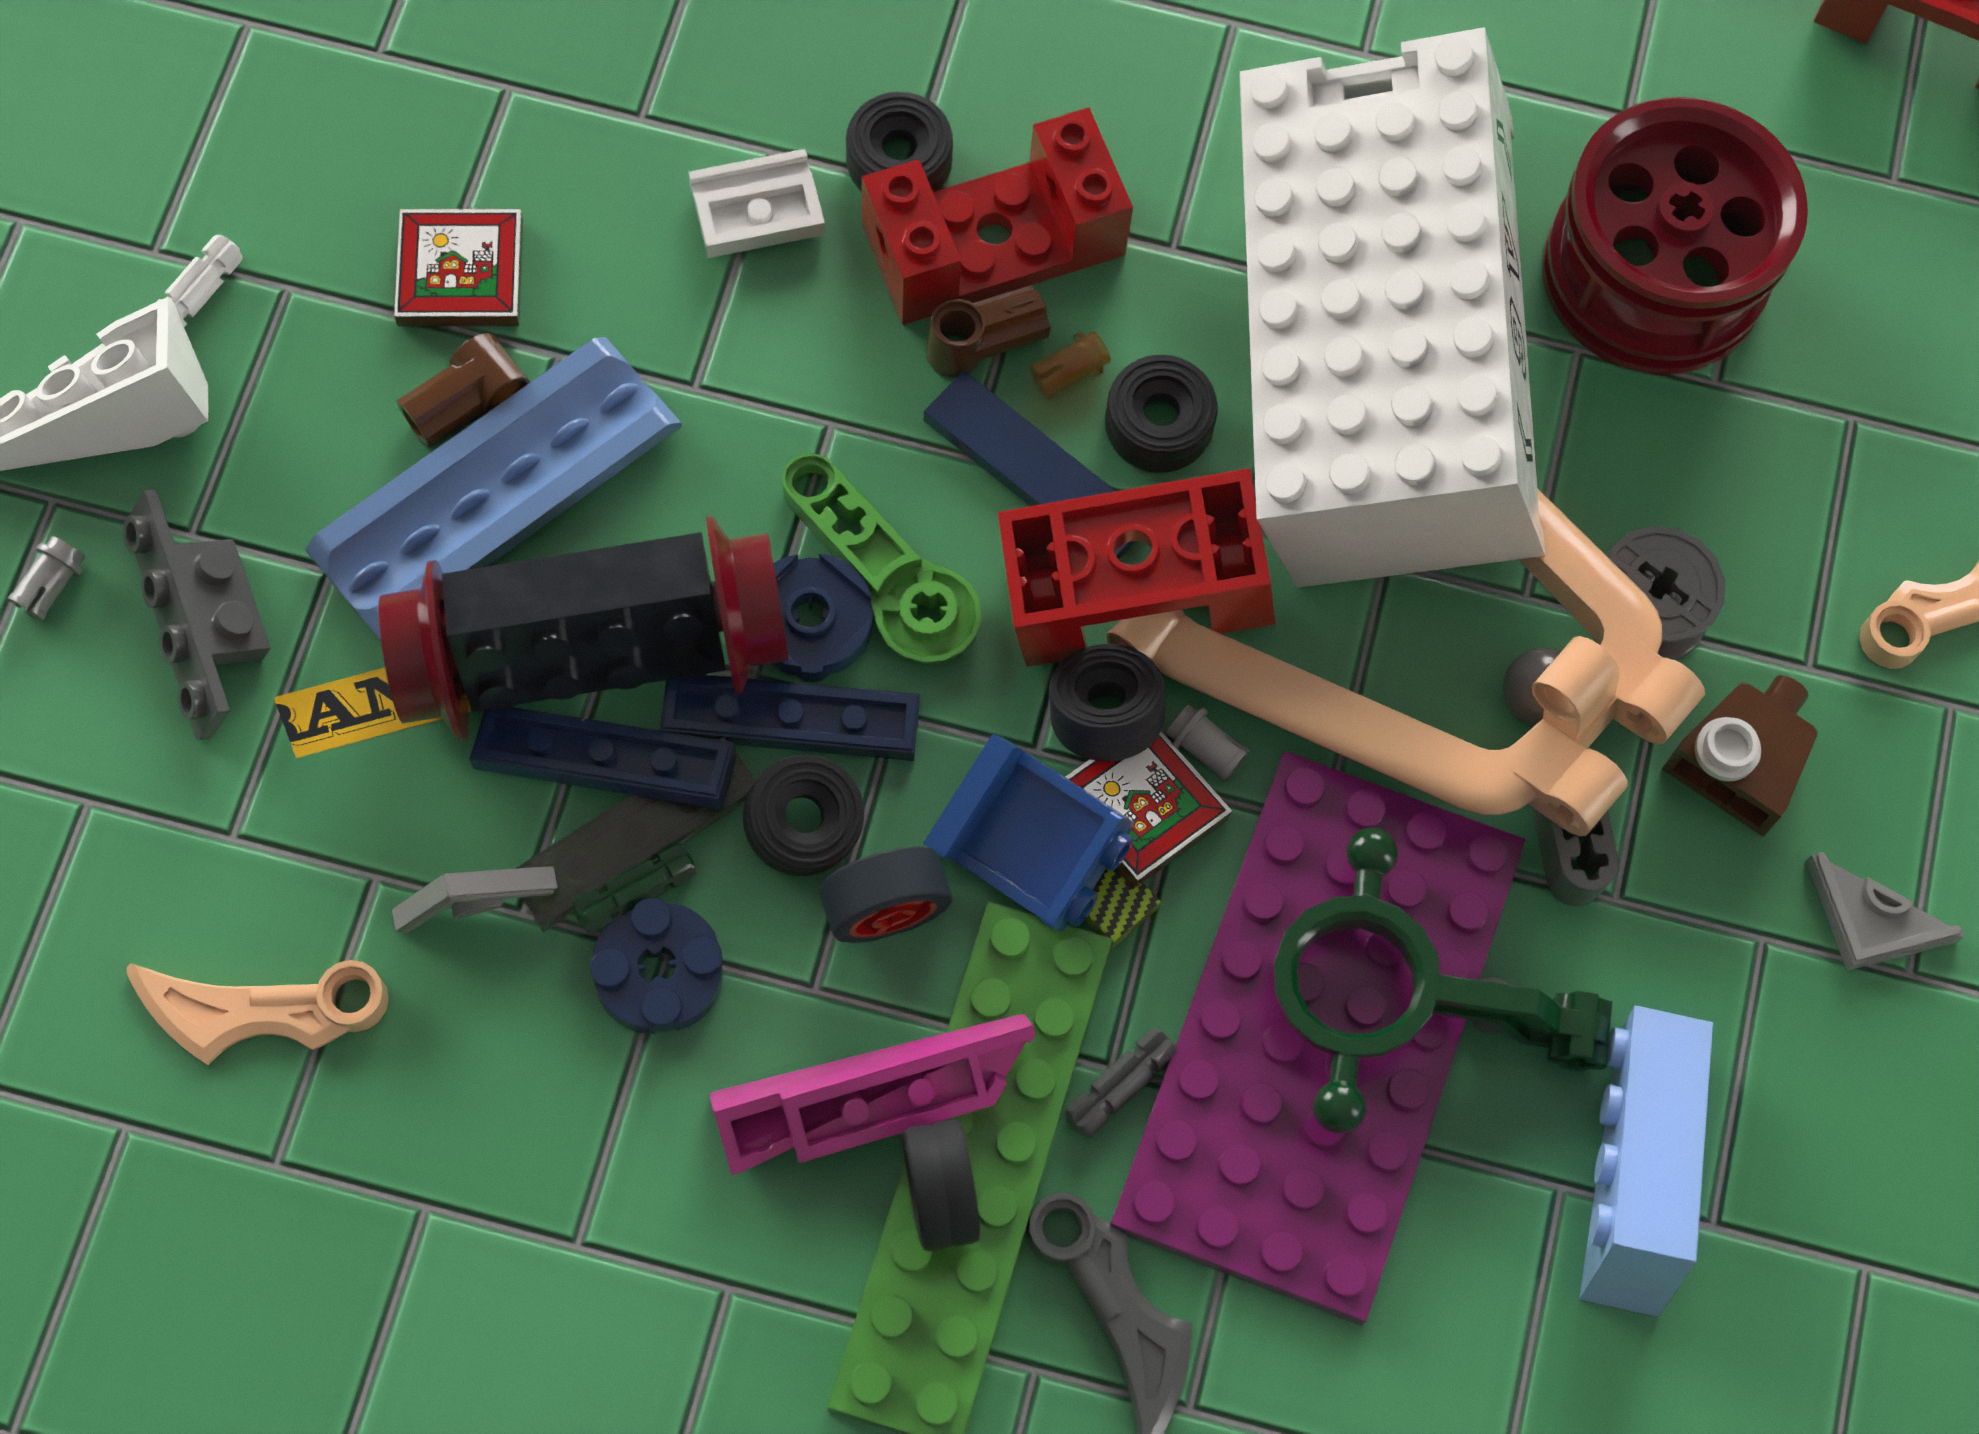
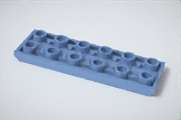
(496, 479)

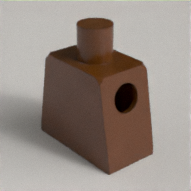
(1785, 747)

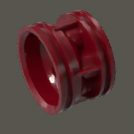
(1699, 171)

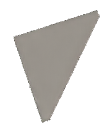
(472, 894)
(1872, 920)

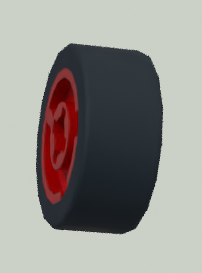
(885, 894)

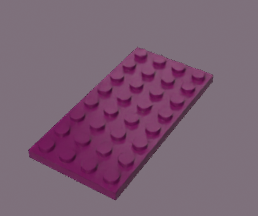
(1232, 1146)

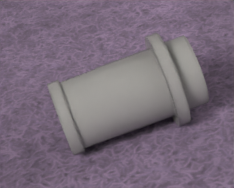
(48, 576)
(1207, 742)

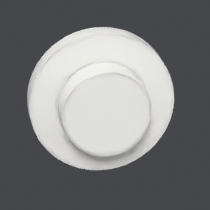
(1727, 749)

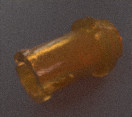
(1071, 363)

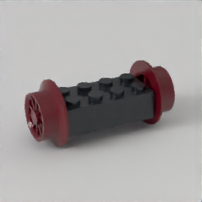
(580, 625)

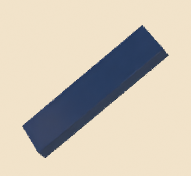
(1010, 446)
(794, 716)
(604, 756)

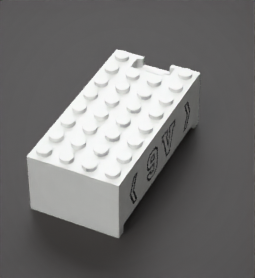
(1387, 314)

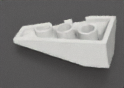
(114, 399)

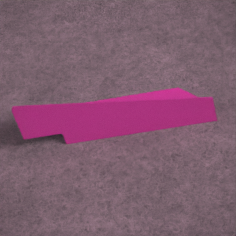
(868, 1094)

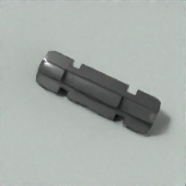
(1120, 1082)

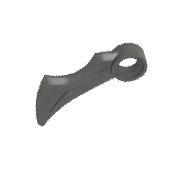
(1147, 1342)

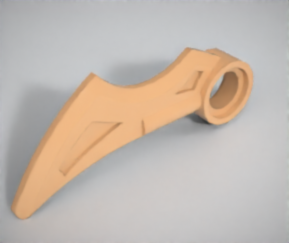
(1923, 613)
(214, 1017)

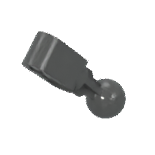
(1556, 844)

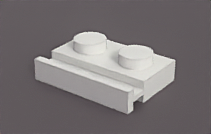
(756, 203)

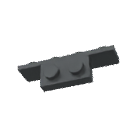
(200, 608)

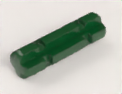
(632, 886)

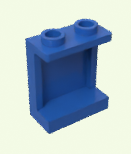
(1031, 834)

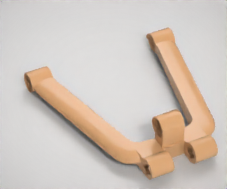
(1545, 768)

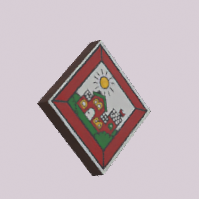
(459, 267)
(1163, 798)

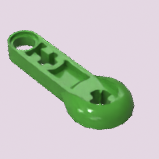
(891, 568)

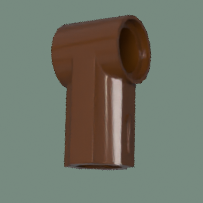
(987, 326)
(474, 383)

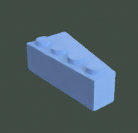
(1649, 1162)

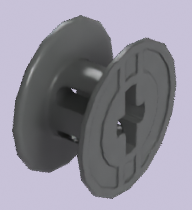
(1684, 577)

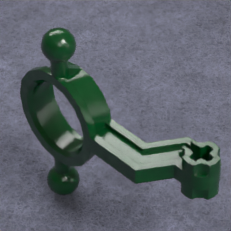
(1570, 1025)

